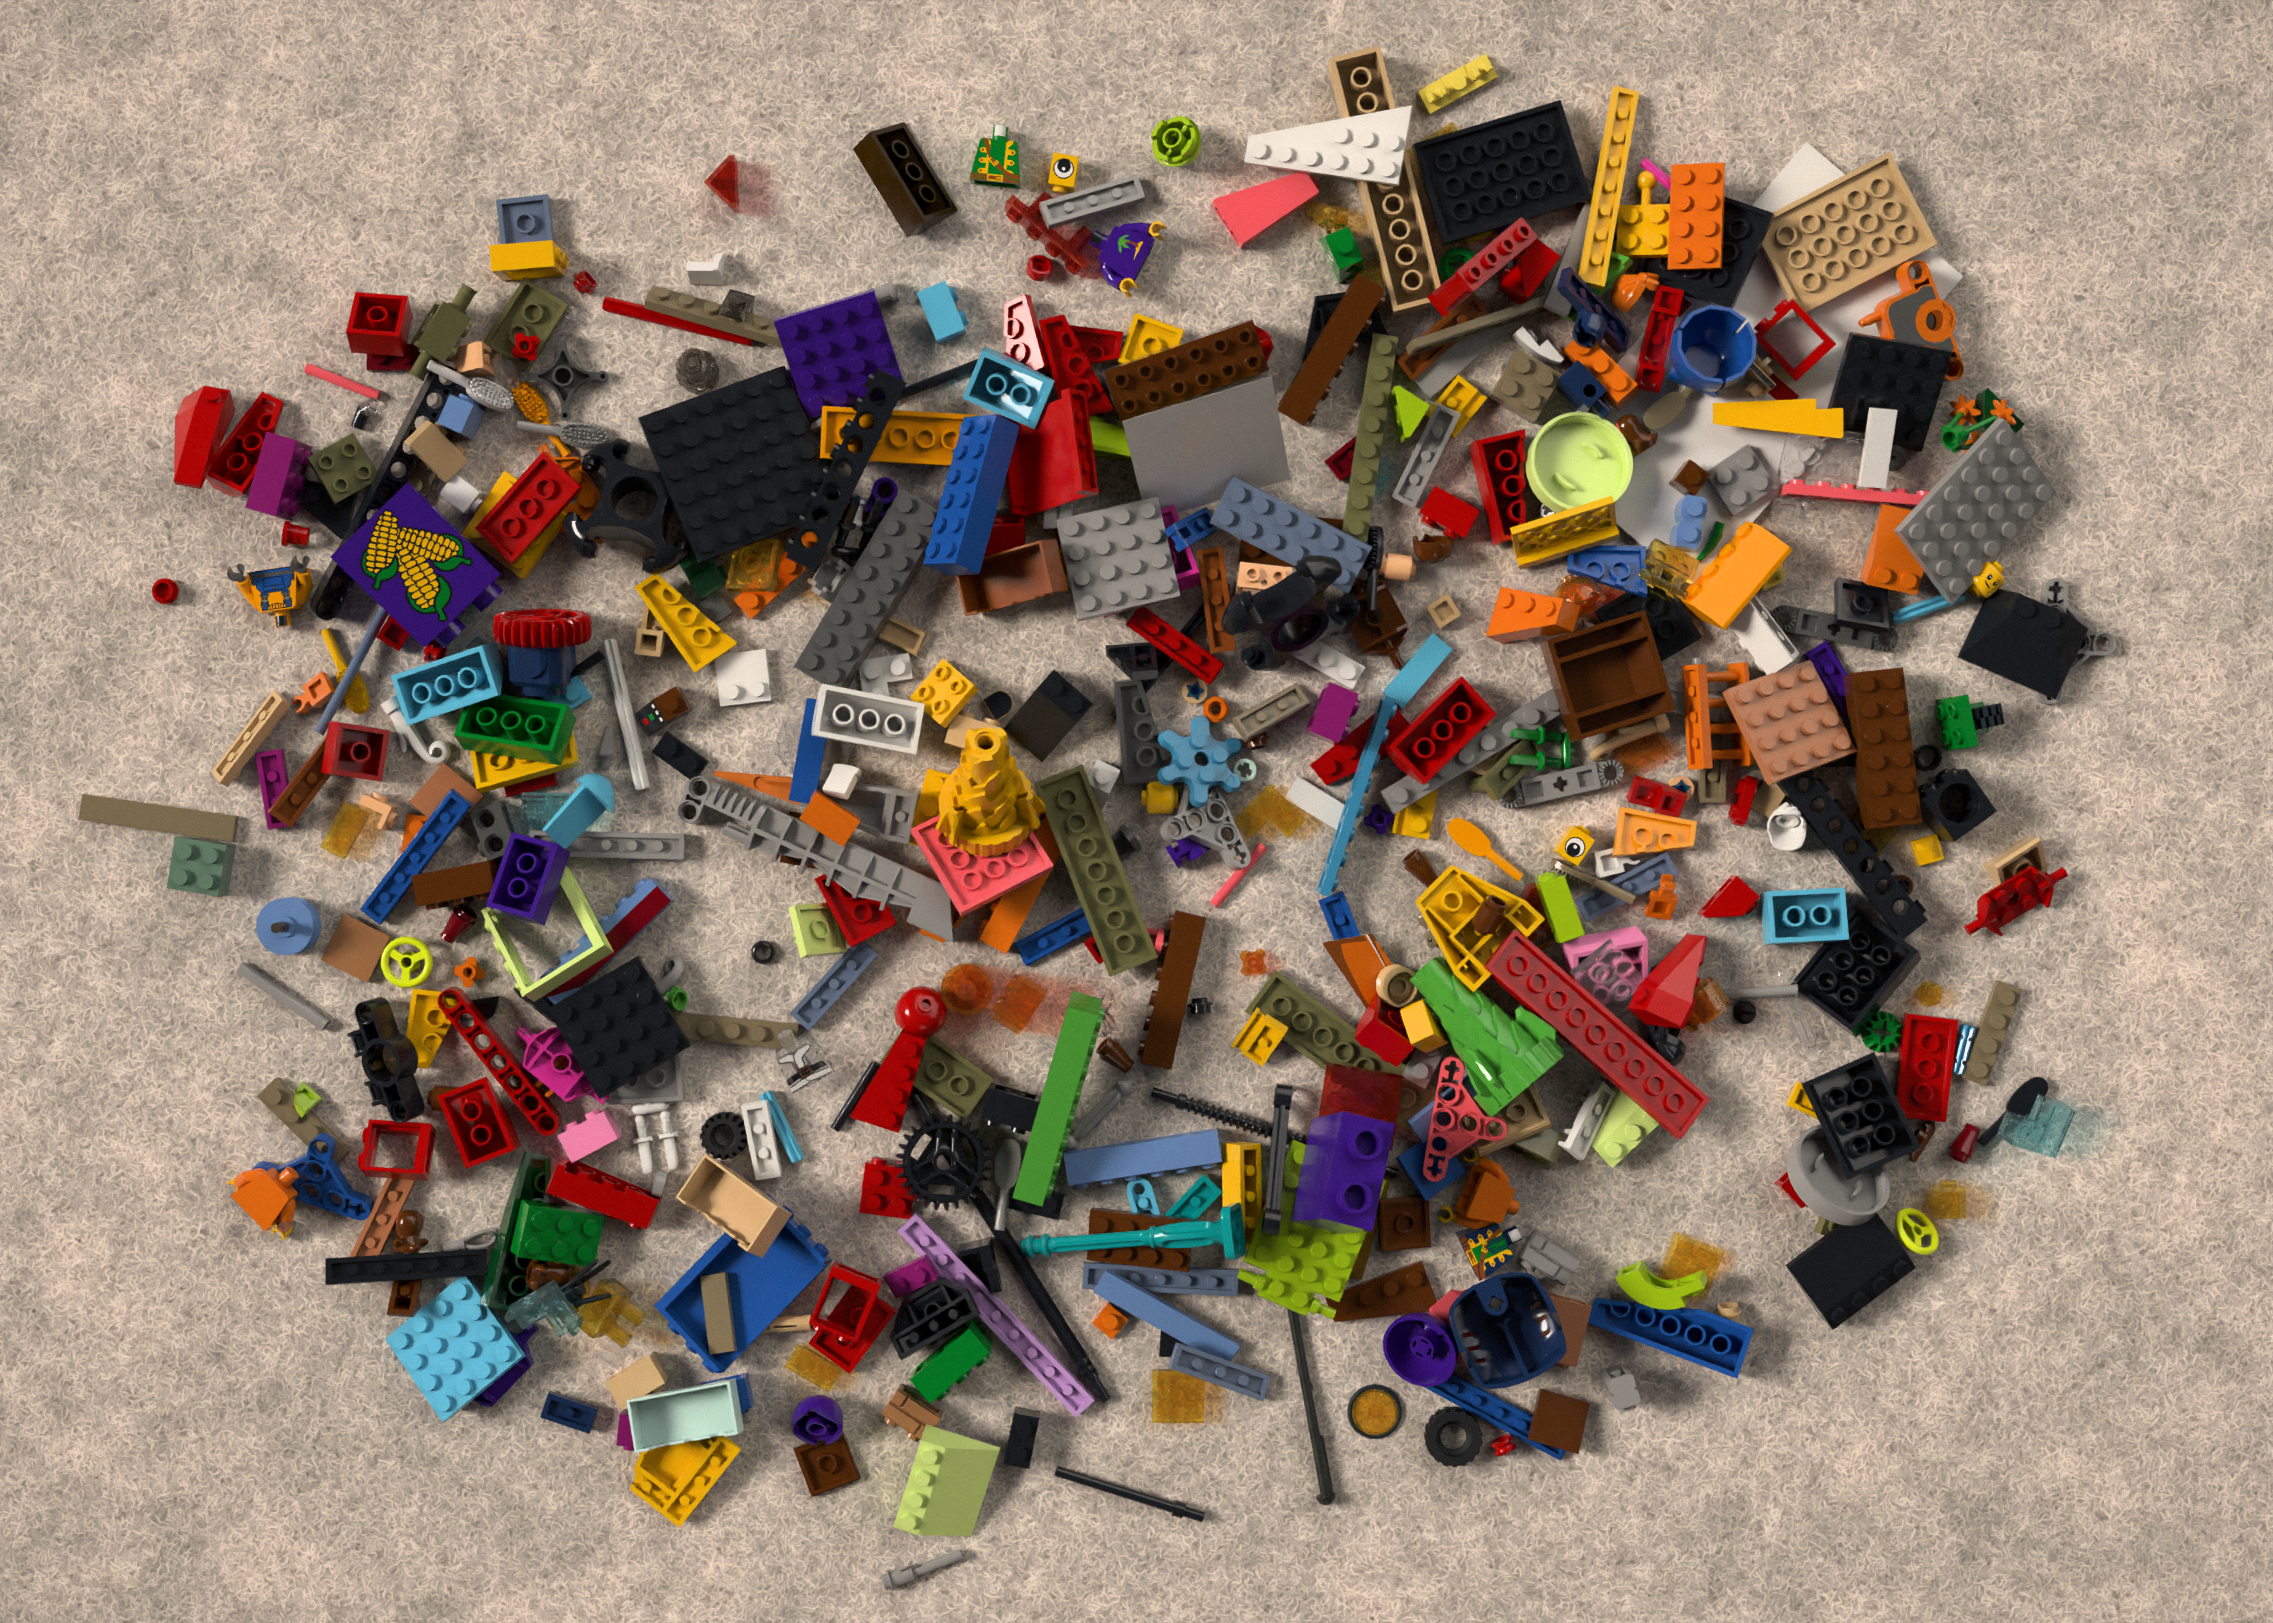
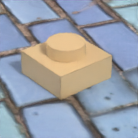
(1443, 611)

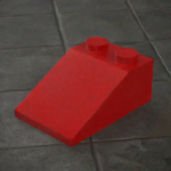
(478, 1122)

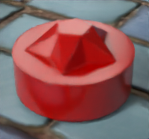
(1039, 268)

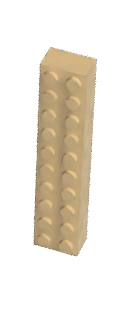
(1390, 210)

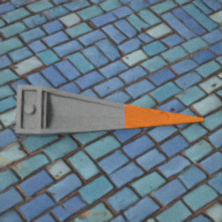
(881, 808)

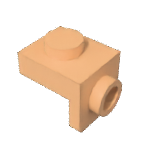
(379, 803)

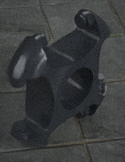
(609, 525)
(1291, 613)

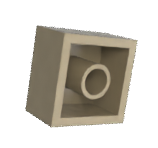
(1524, 386)

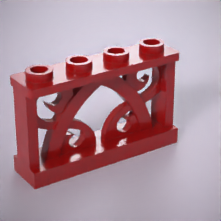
(1482, 267)

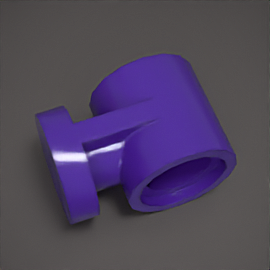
(874, 494)
(1186, 849)

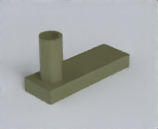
(1503, 774)

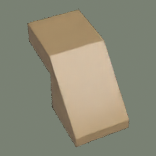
(651, 636)

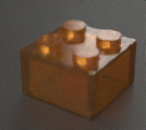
(1020, 1002)

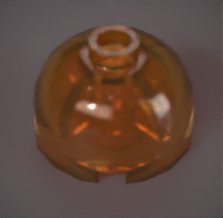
(1580, 591)

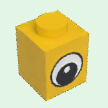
(1063, 173)
(1574, 844)

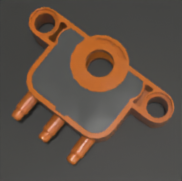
(1905, 315)

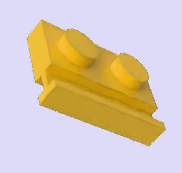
(1461, 398)
(1416, 818)
(1260, 1037)

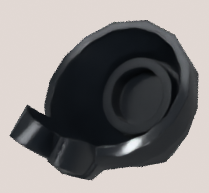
(1666, 1045)

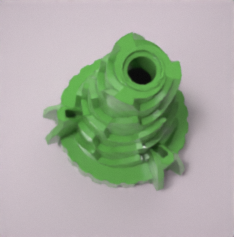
(1498, 1051)

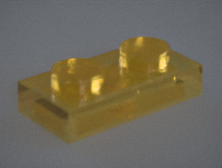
(345, 830)
(813, 1367)

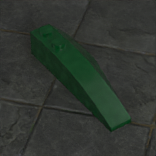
(506, 1271)

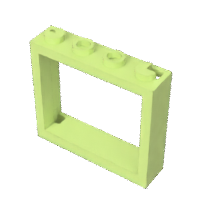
(514, 963)

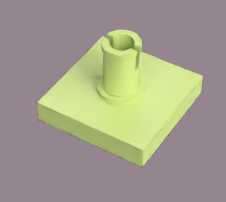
(816, 931)

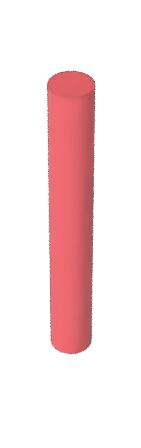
(342, 381)
(1237, 876)

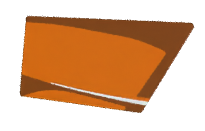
(1360, 962)

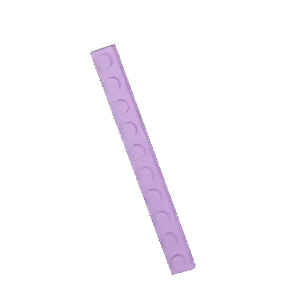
(999, 1316)

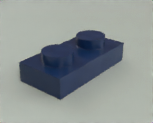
(569, 1412)

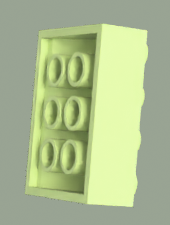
(946, 1484)

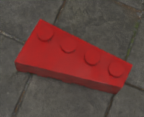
(1501, 482)

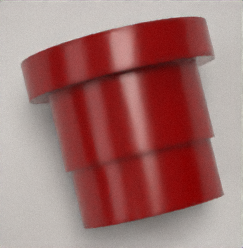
(294, 535)

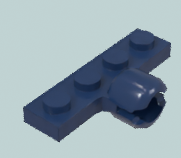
(1594, 317)

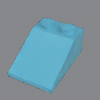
(1008, 387)

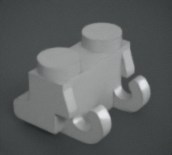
(829, 577)

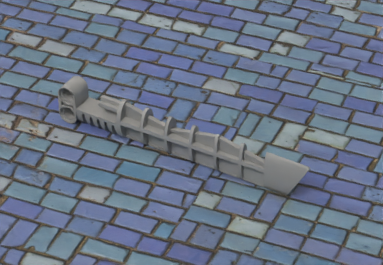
(850, 866)

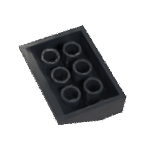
(1857, 975)
(1861, 1116)
(1850, 1269)

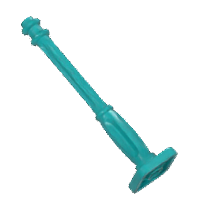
(1227, 1231)

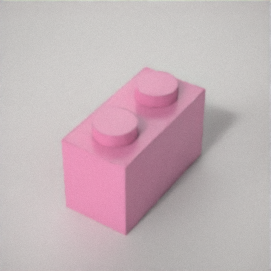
(589, 1135)

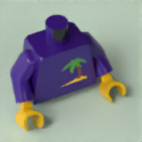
(1125, 252)

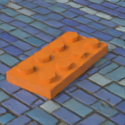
(1696, 216)

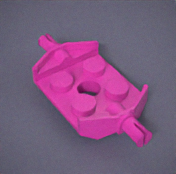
(539, 1061)

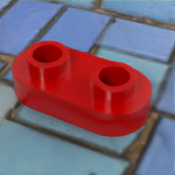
(1745, 789)

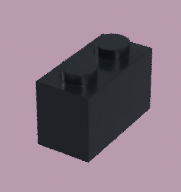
(1022, 1437)

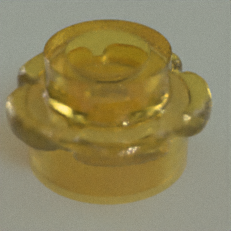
(1936, 993)

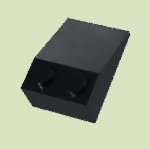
(1048, 715)

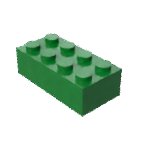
(517, 728)

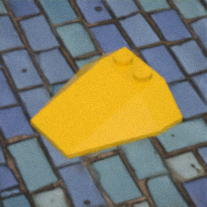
(1449, 912)

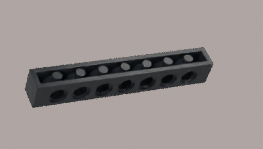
(891, 389)
(1913, 913)

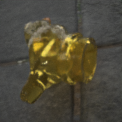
(1327, 215)

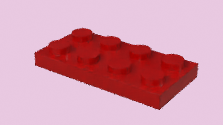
(528, 507)
(1925, 1066)

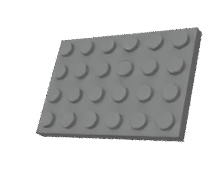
(1975, 510)

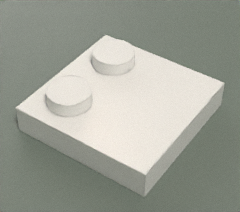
(743, 678)

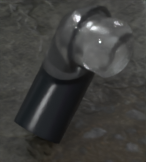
(366, 409)

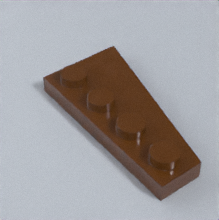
(1389, 1294)

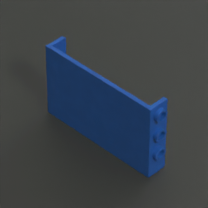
(757, 1288)

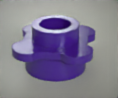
(1386, 817)

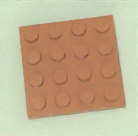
(1789, 722)

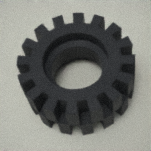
(708, 1135)

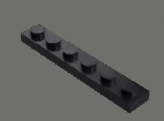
(405, 1267)

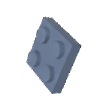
(525, 219)

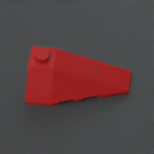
(199, 433)
(1668, 991)

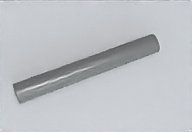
(1756, 992)

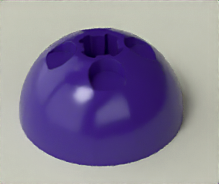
(1421, 1349)

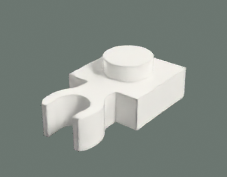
(1607, 866)

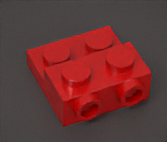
(883, 1190)

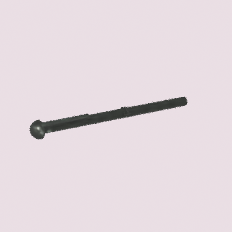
(1326, 1494)

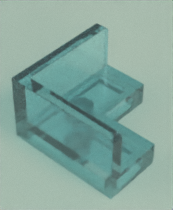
(2042, 1130)
(546, 1303)

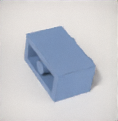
(462, 415)

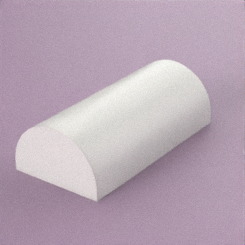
(867, 719)

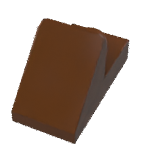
(405, 1298)

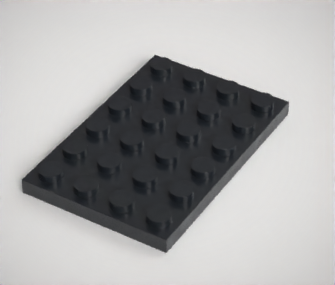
(1501, 172)

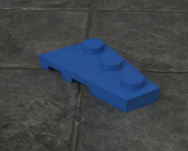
(1611, 566)

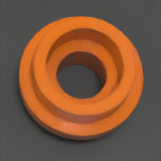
(1215, 717)

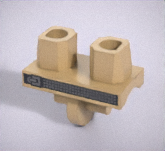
(1760, 381)

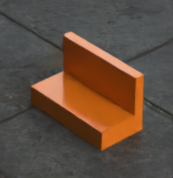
(830, 818)

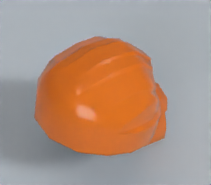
(1629, 287)

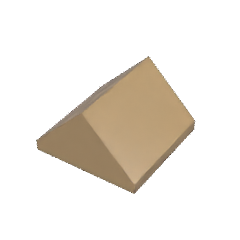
(2016, 859)

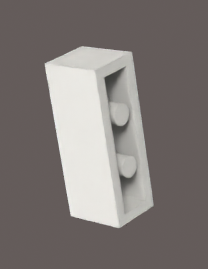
(1763, 637)

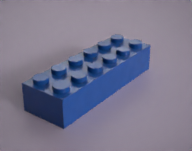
(971, 495)

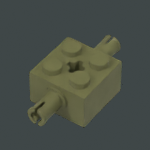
(442, 330)

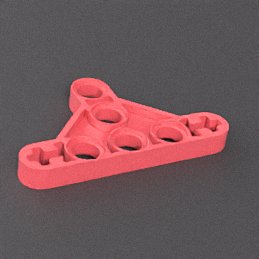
(1454, 1133)

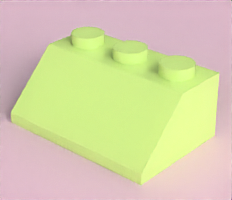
(1621, 1129)

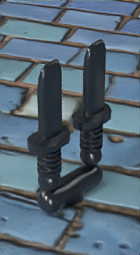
(847, 524)

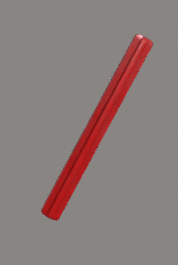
(639, 312)

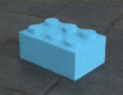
(1804, 916)

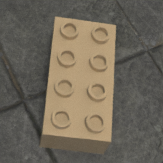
(734, 1205)

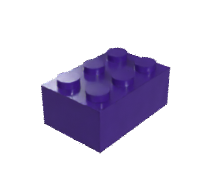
(528, 879)

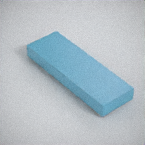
(1417, 670)

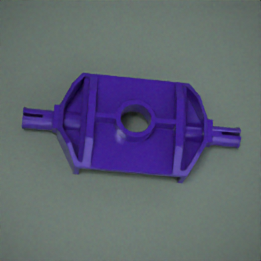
(506, 1381)

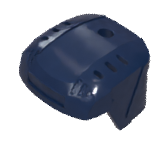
(1508, 1337)

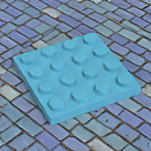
(455, 1348)

